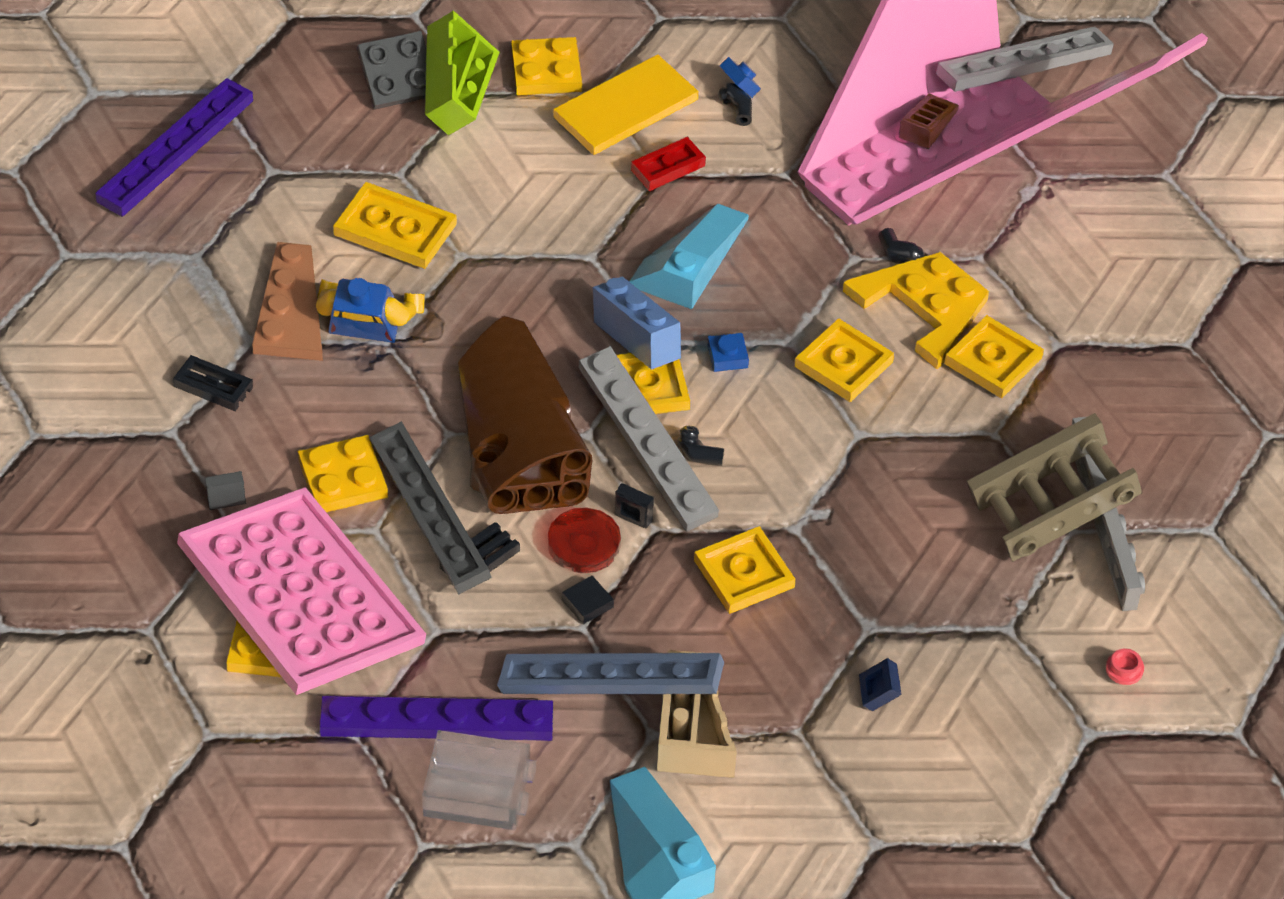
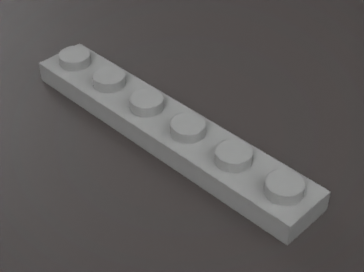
(1024, 58)
(648, 439)
(1112, 535)

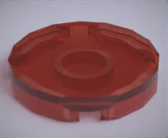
(584, 540)

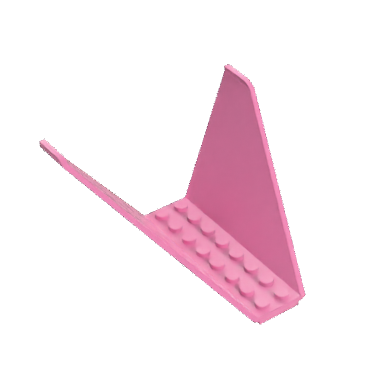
(857, 154)

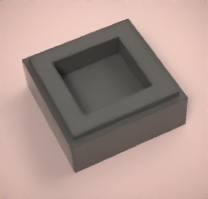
(225, 490)

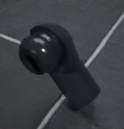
(740, 99)
(898, 250)
(696, 450)

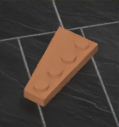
(288, 312)

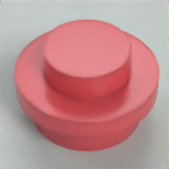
(1125, 667)

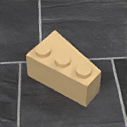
(695, 735)

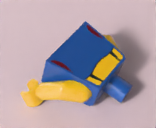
(366, 309)

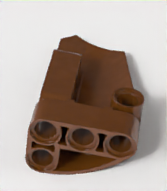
(520, 425)

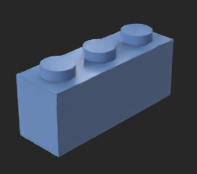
(637, 322)

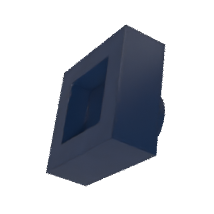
(880, 684)

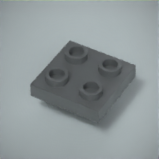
(394, 69)

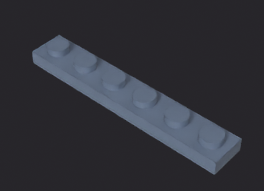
(611, 673)

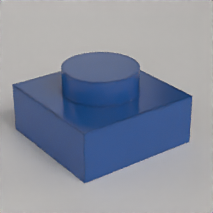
(741, 75)
(728, 352)

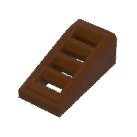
(923, 126)

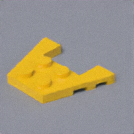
(934, 291)

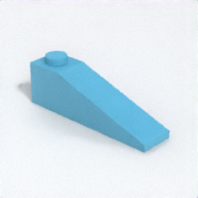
(689, 259)
(657, 843)

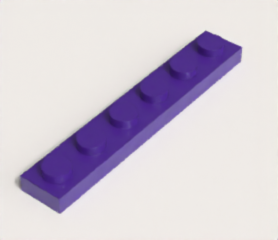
(174, 147)
(425, 716)

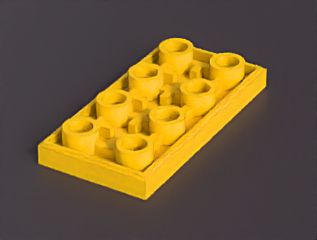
(625, 104)

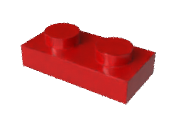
(668, 163)

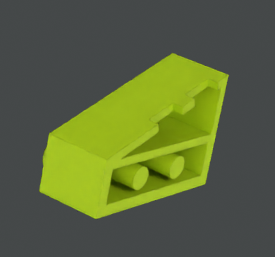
(456, 72)

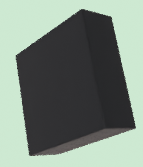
(634, 505)
(587, 599)

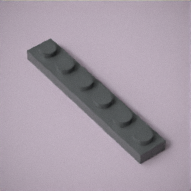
(430, 508)

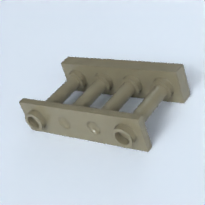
(1041, 460)

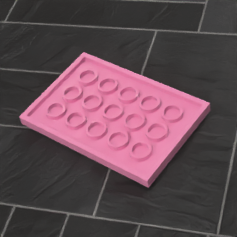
(301, 590)

